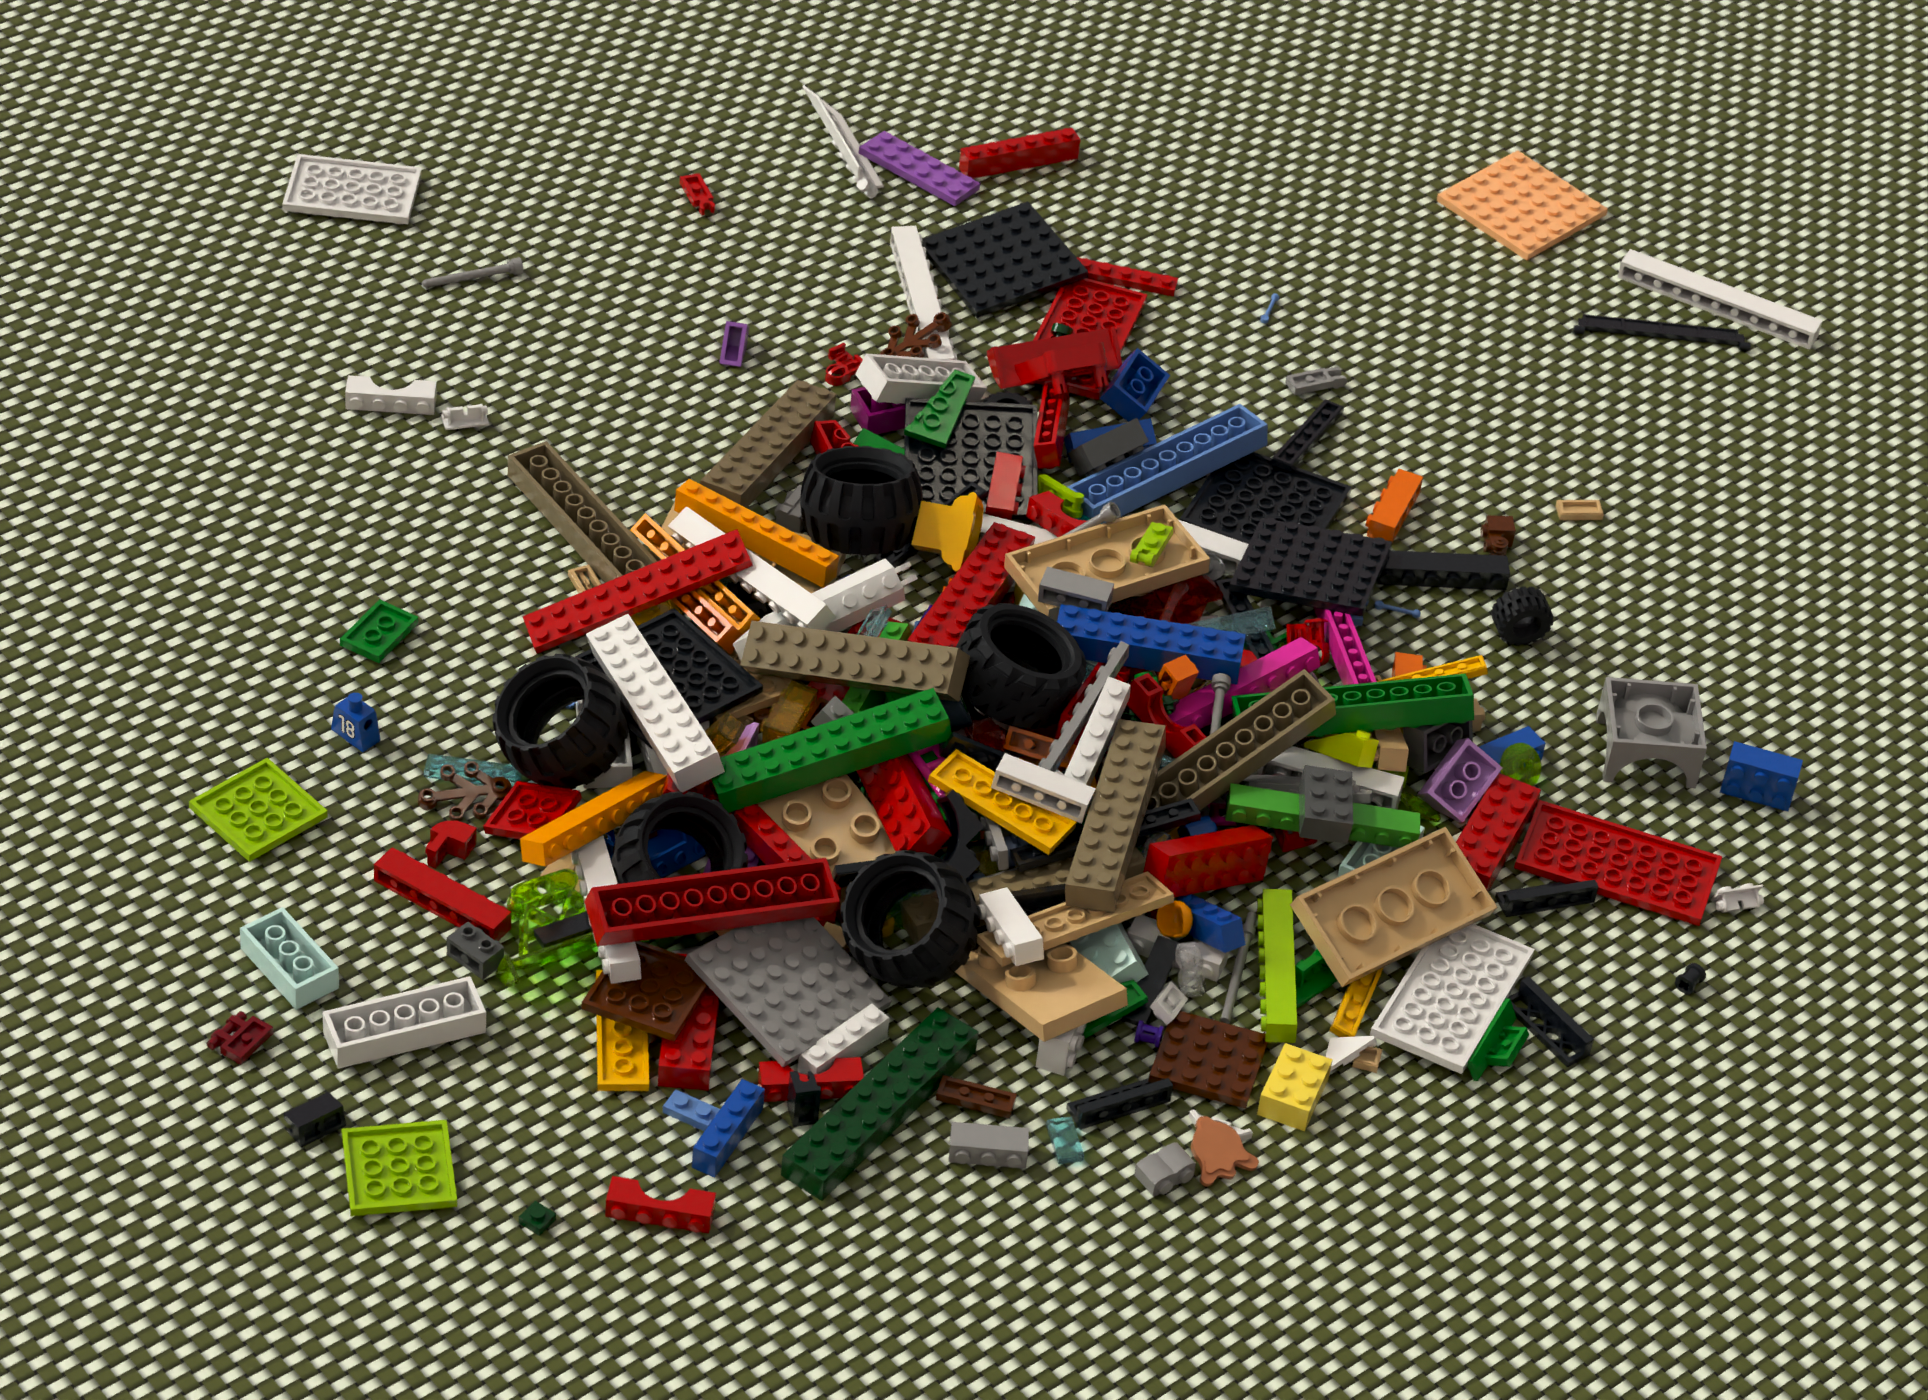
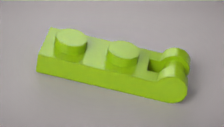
(1047, 483)
(1152, 544)

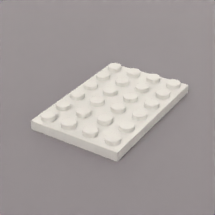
(352, 189)

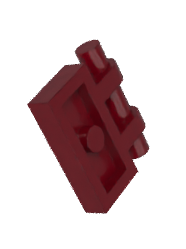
(244, 1041)

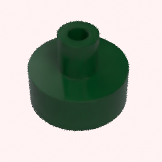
(1060, 330)

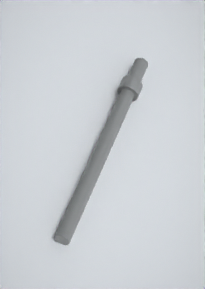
(1249, 932)

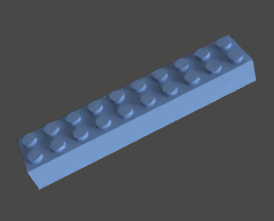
(1173, 462)

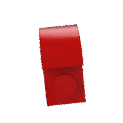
(450, 838)

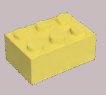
(1294, 1087)

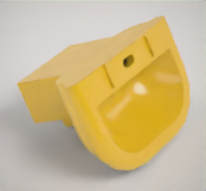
(950, 529)

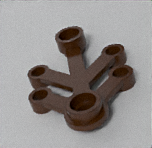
(915, 341)
(467, 791)

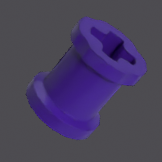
(1155, 1038)

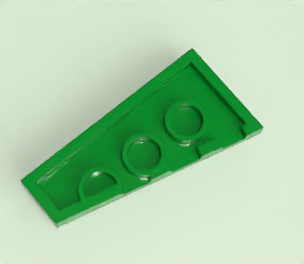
(942, 411)

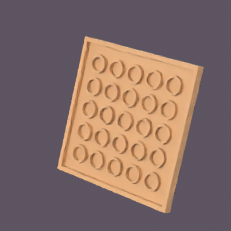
(1522, 205)

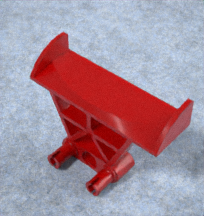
(1056, 359)

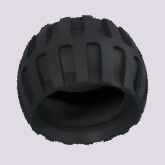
(861, 500)
(536, 696)
(687, 813)
(874, 895)

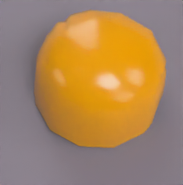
(1174, 919)

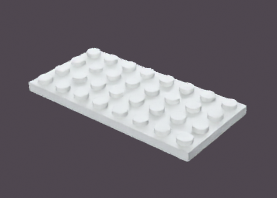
(1452, 995)

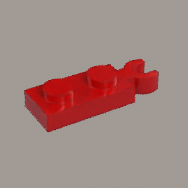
(697, 192)

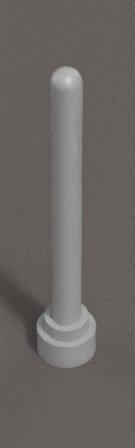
(513, 267)
(1109, 512)
(1220, 685)

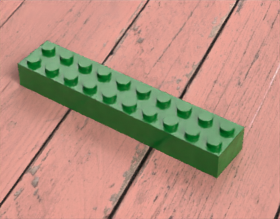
(1390, 704)
(831, 750)

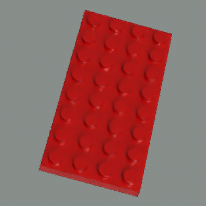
(1092, 307)
(1622, 861)

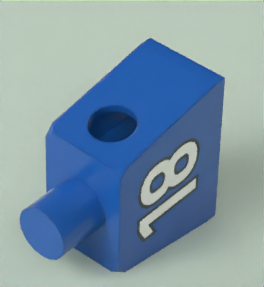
(356, 722)

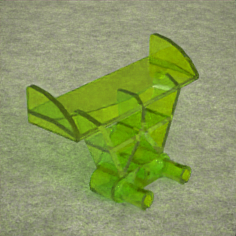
(524, 903)

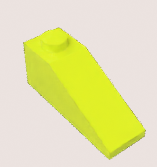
(1348, 747)

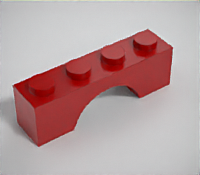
(1047, 512)
(1147, 704)
(834, 1082)
(690, 1212)

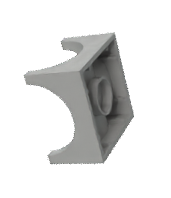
(1652, 722)

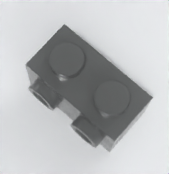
(475, 950)

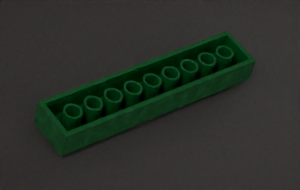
(878, 1104)

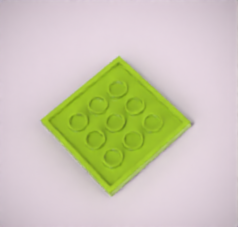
(258, 809)
(399, 1168)

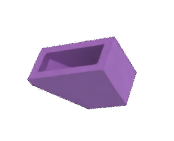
(734, 343)

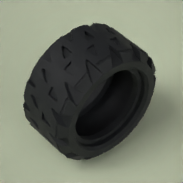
(1020, 665)

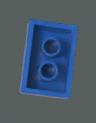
(1135, 386)
(1761, 776)

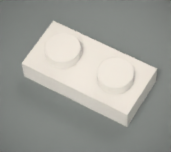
(1168, 1003)

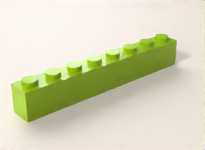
(1278, 966)

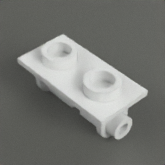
(455, 418)
(1728, 898)

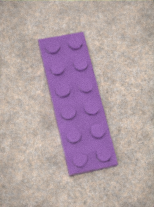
(919, 168)

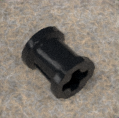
(1690, 978)

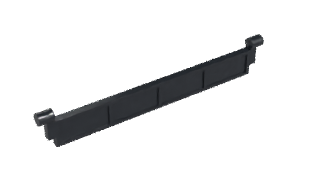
(1661, 330)

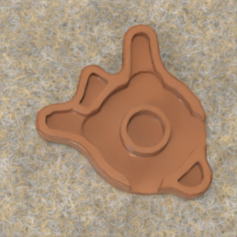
(1218, 1151)

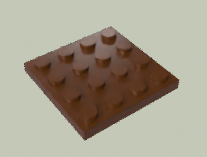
(656, 1002)
(1209, 1058)

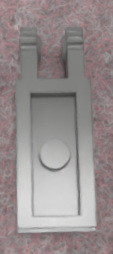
(1315, 380)

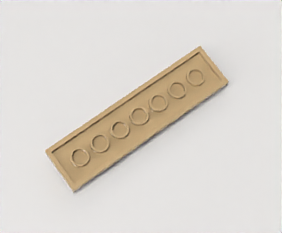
(1068, 923)

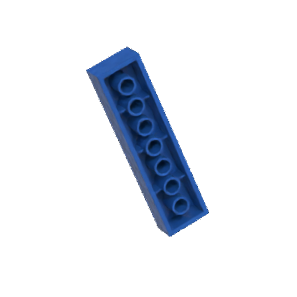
(1153, 641)

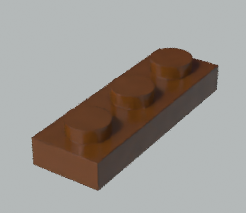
(976, 1096)

